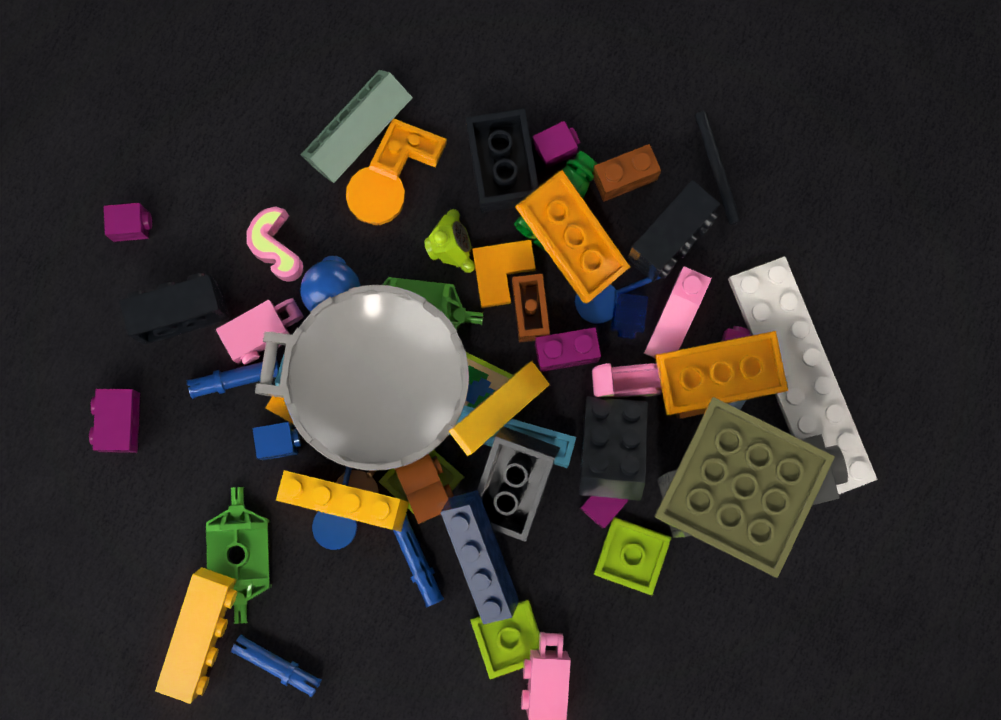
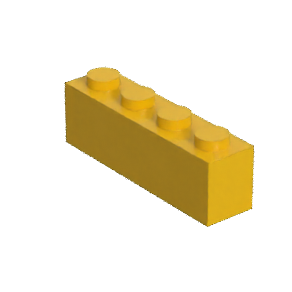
(342, 501)
(196, 635)

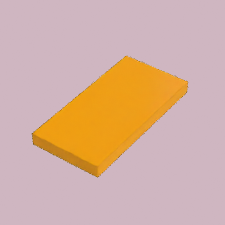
(572, 236)
(721, 370)

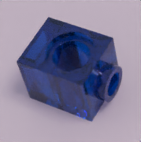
(629, 315)

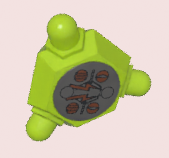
(450, 242)

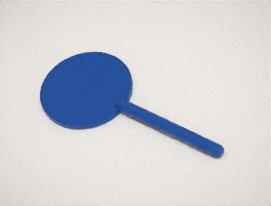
(601, 307)
(332, 530)

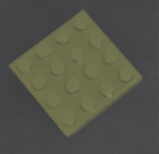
(744, 487)

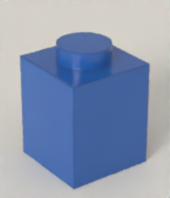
(276, 441)

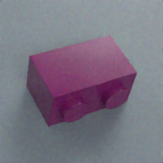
(567, 349)
(115, 420)

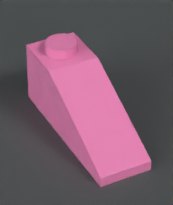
(678, 312)

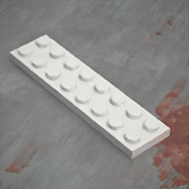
(813, 399)

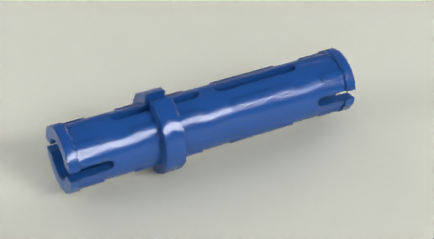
(221, 381)
(418, 565)
(277, 666)

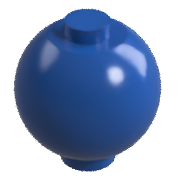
(326, 280)

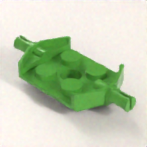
(442, 296)
(249, 531)

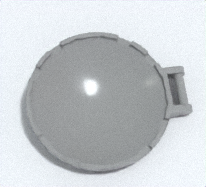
(371, 377)

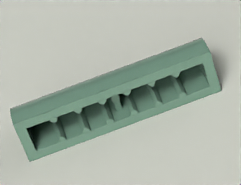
(356, 125)

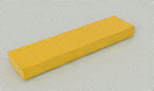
(499, 408)

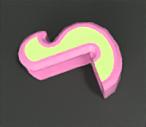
(267, 249)
(626, 381)

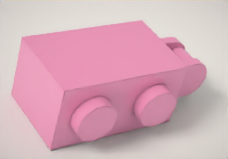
(245, 333)
(547, 680)

